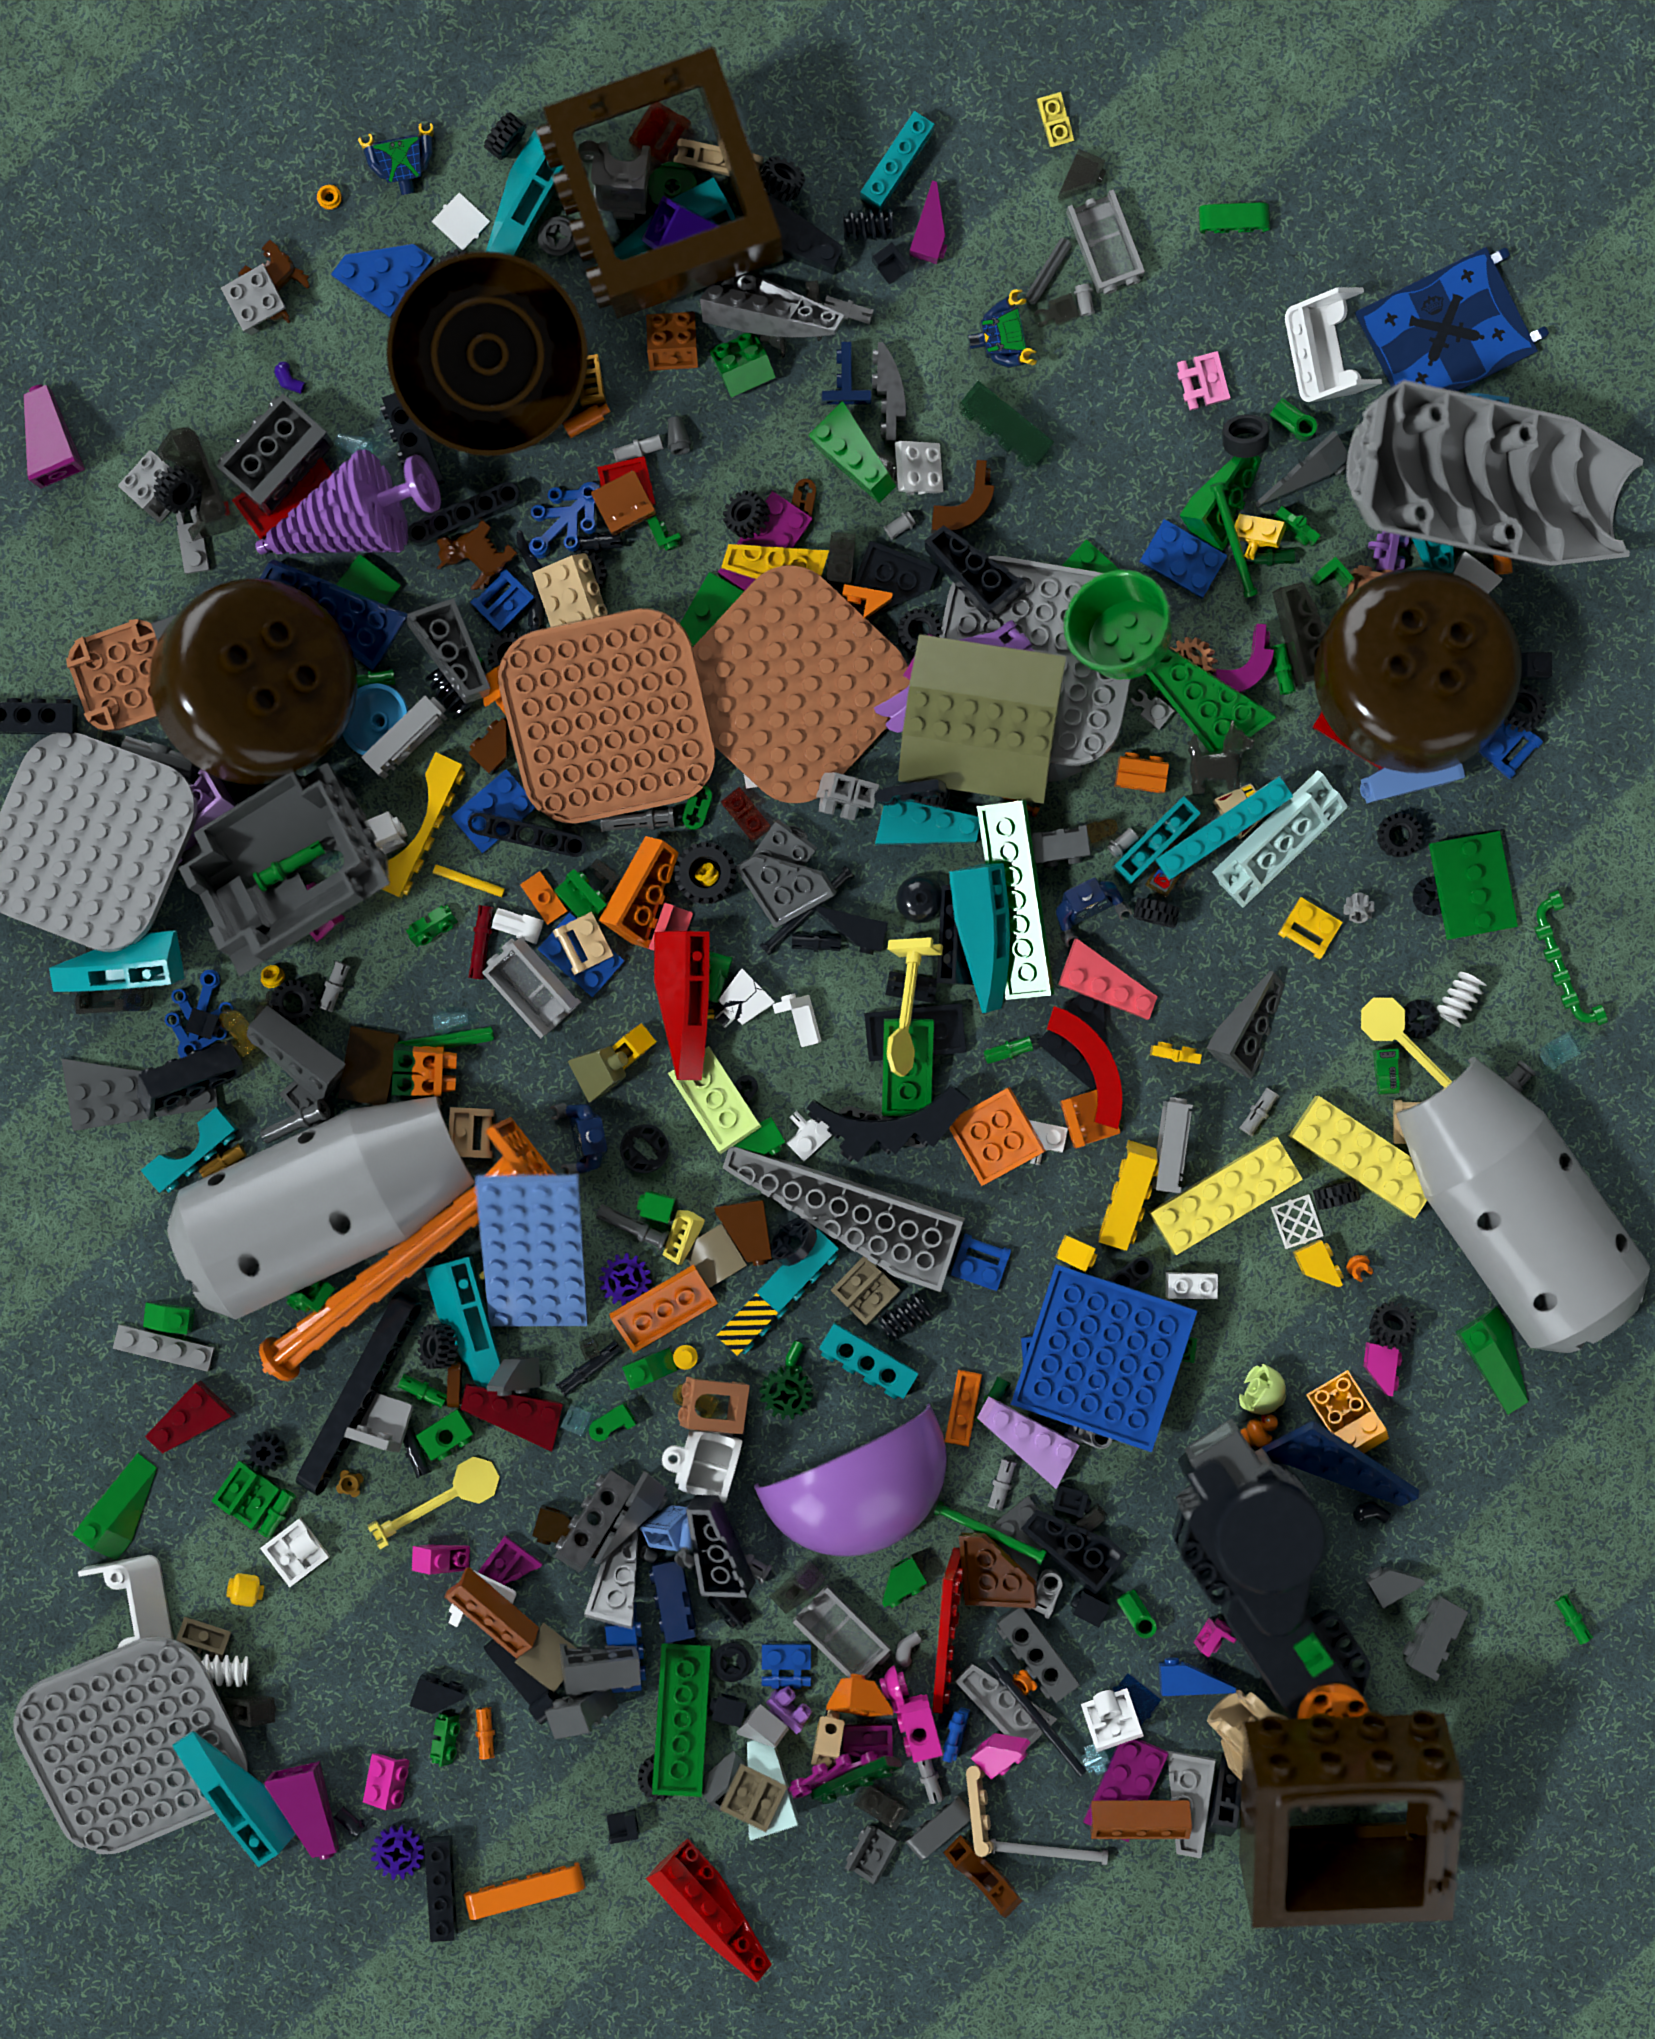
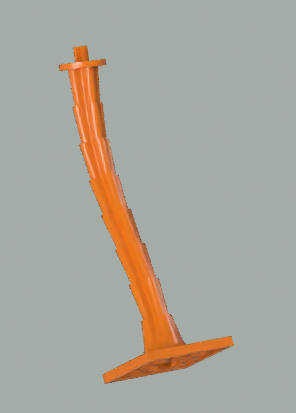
(284, 1354)

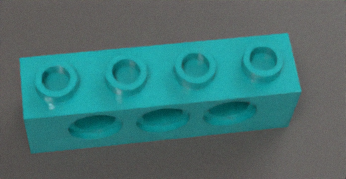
(897, 161)
(1156, 840)
(903, 1374)

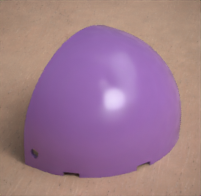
(864, 1496)

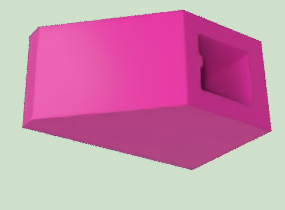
(1382, 1366)
(440, 1558)
(999, 1752)

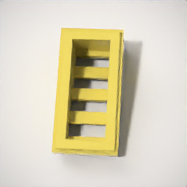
(692, 1225)

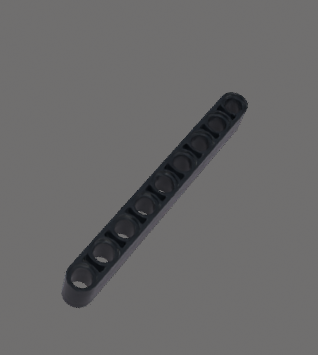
(358, 1392)

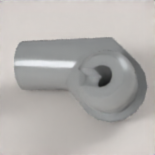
(904, 1647)

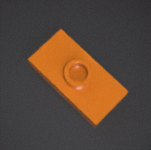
(543, 898)

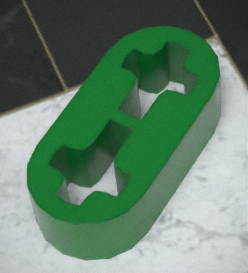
(703, 809)

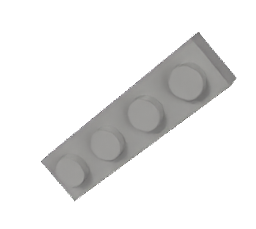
(163, 1347)

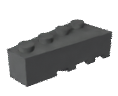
(450, 647)
(296, 1053)

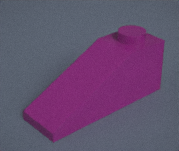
(930, 234)

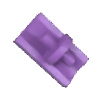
(1386, 551)
(784, 1710)

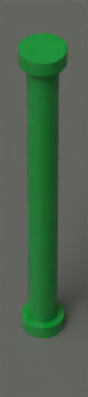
(1233, 538)
(990, 1532)

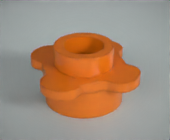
(1024, 1681)

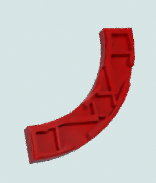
(1099, 1060)

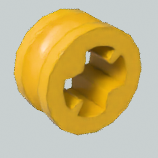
(707, 874)

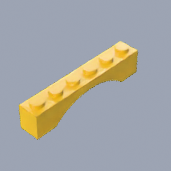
(441, 780)

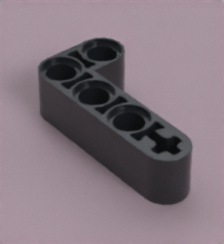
(531, 1690)

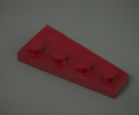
(519, 1414)

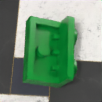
(580, 896)

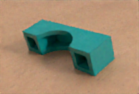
(213, 1131)

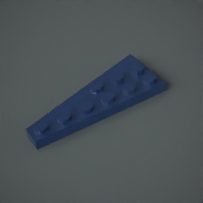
(1331, 1458)

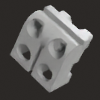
(847, 791)

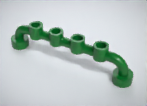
(1553, 954)

